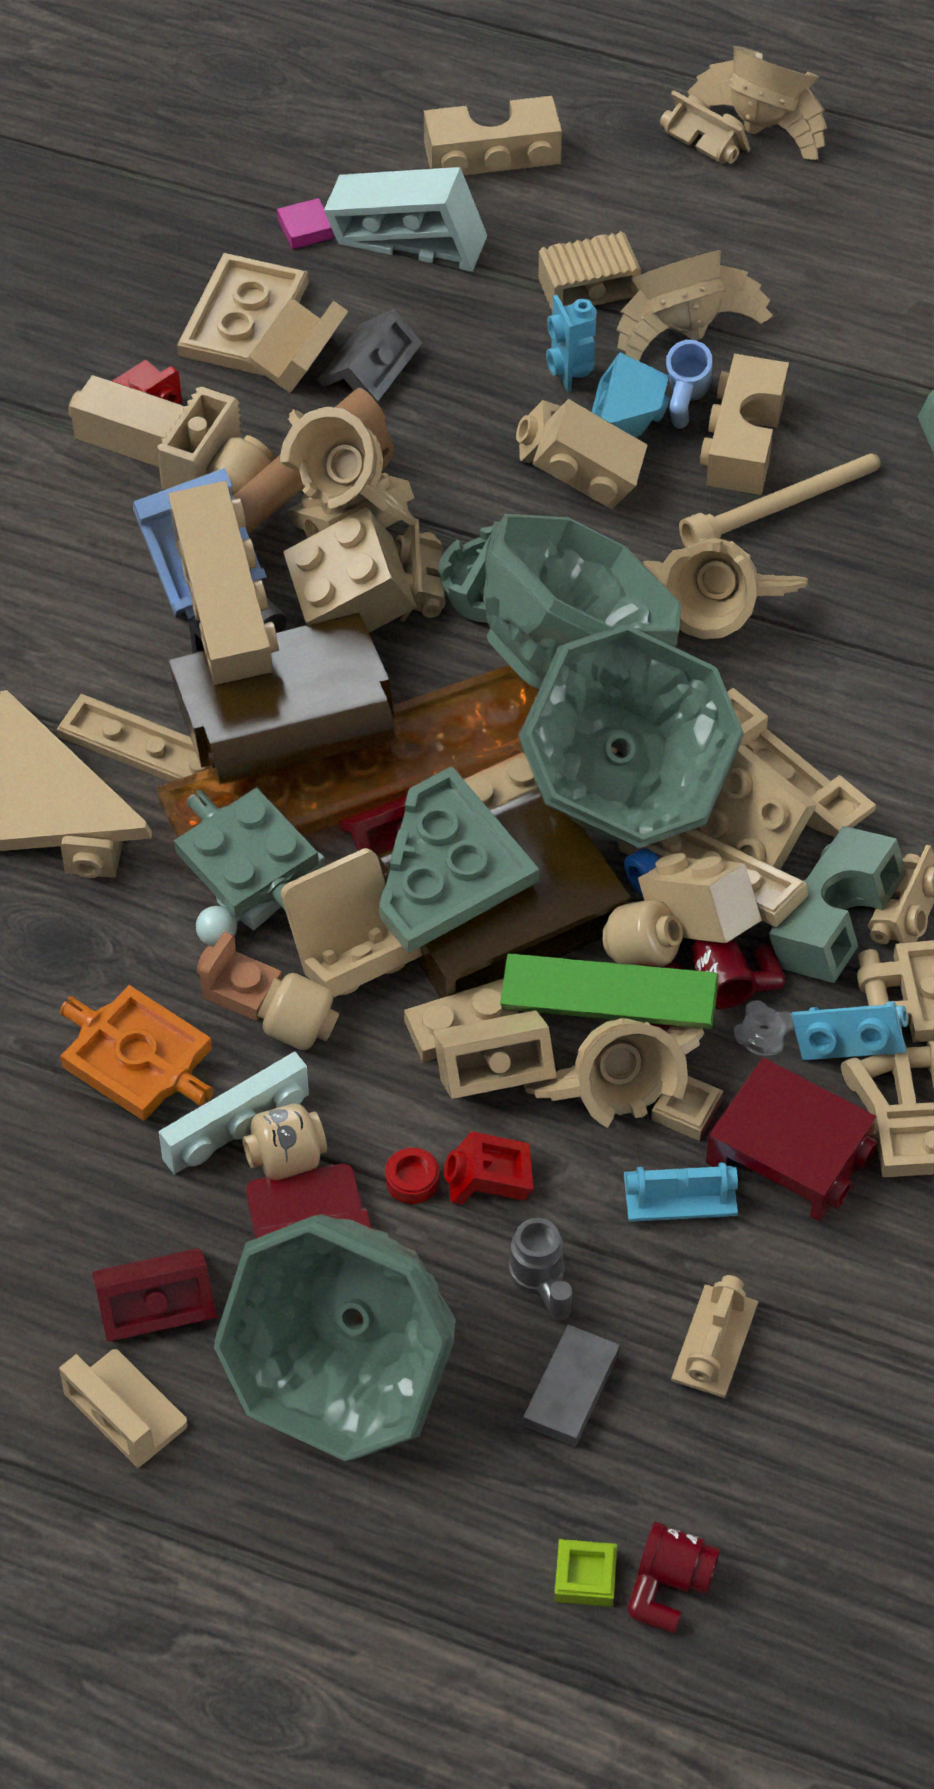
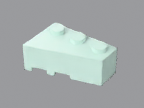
(408, 212)

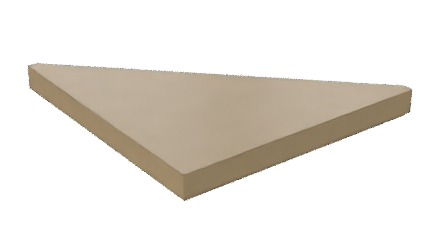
(52, 791)

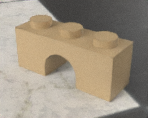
(525, 141)
(740, 450)

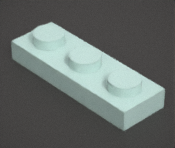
(230, 1115)

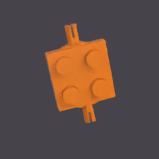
(136, 1052)

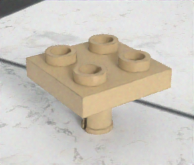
(758, 810)

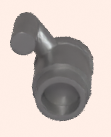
(539, 1266)

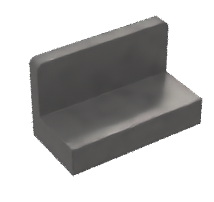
(373, 355)

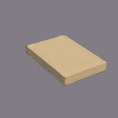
(238, 310)

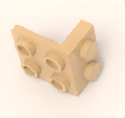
(339, 924)

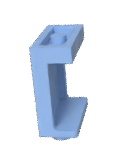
(157, 528)

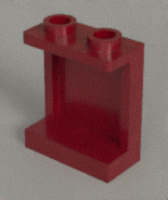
(795, 1136)

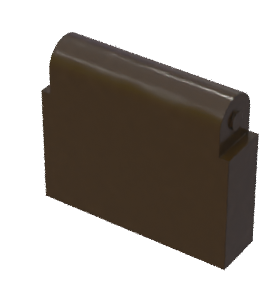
(316, 704)
(544, 920)

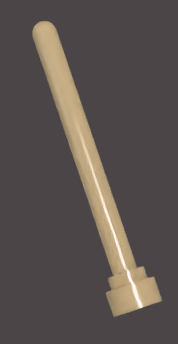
(708, 526)

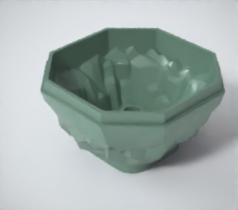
(562, 583)
(652, 706)
(335, 1336)

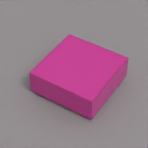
(304, 223)

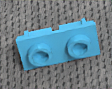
(572, 340)
(850, 1031)
(681, 1193)

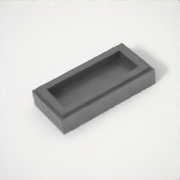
(571, 1385)

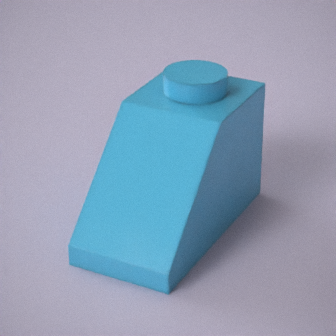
(631, 395)

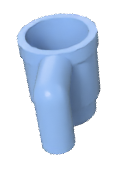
(689, 376)

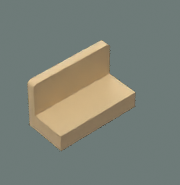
(294, 342)
(122, 1405)

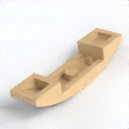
(837, 799)

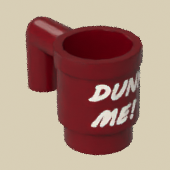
(735, 979)
(674, 1561)

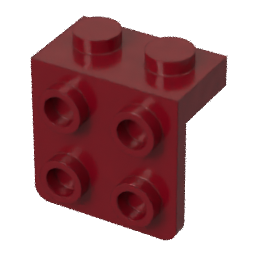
(321, 1191)

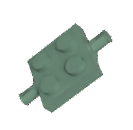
(244, 850)

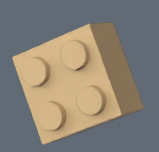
(350, 572)

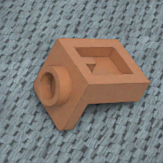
(234, 978)

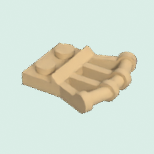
(903, 1129)

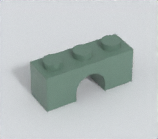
(851, 872)

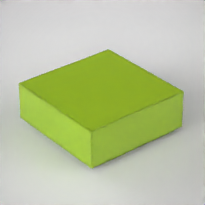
(585, 1573)

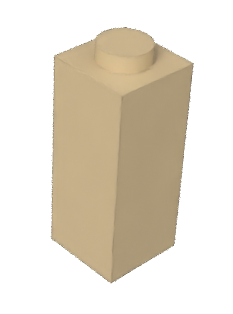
(122, 419)

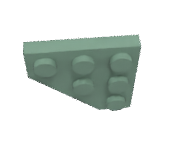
(449, 862)

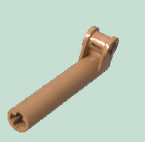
(280, 483)

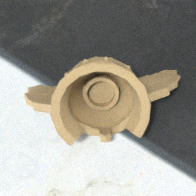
(766, 97)
(686, 300)
(338, 460)
(717, 586)
(624, 1069)

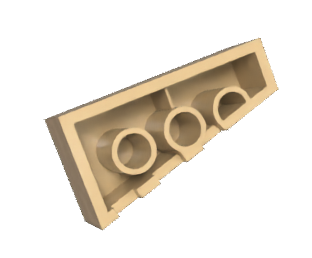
(221, 582)

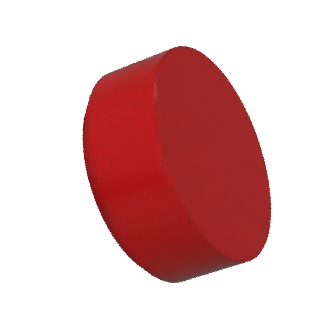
(412, 1175)

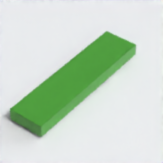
(609, 991)

